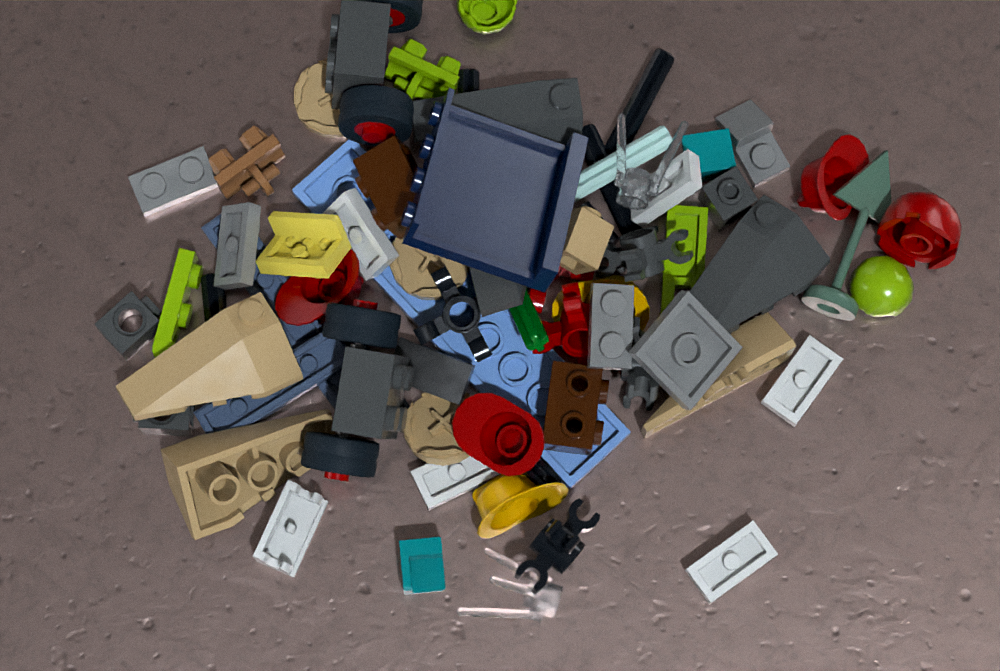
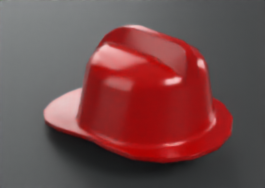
(829, 173)
(306, 298)
(498, 434)

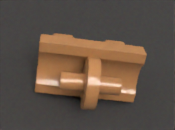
(252, 169)

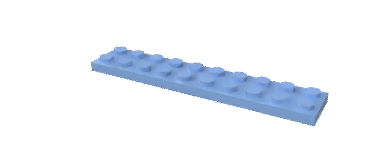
(511, 368)

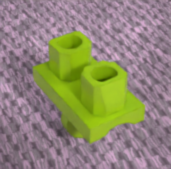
(419, 77)

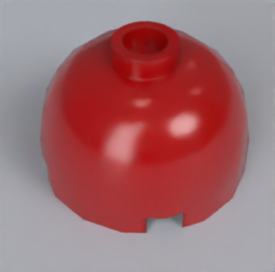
(920, 229)

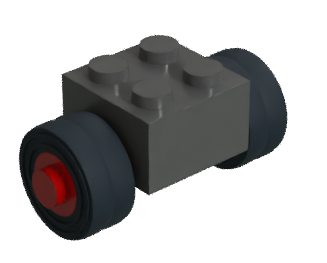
(357, 69)
(367, 395)

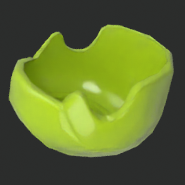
(486, 15)
(881, 286)

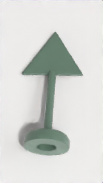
(870, 195)

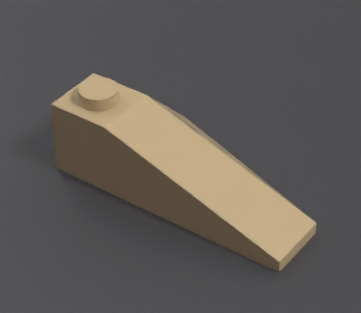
(764, 348)
(224, 358)
(235, 468)

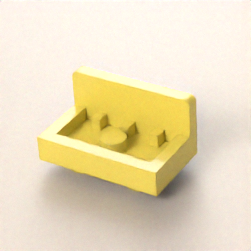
(304, 245)

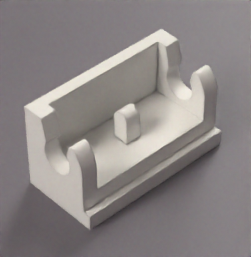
(290, 529)

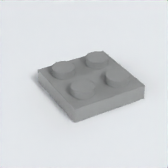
(685, 350)

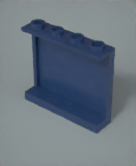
(493, 195)

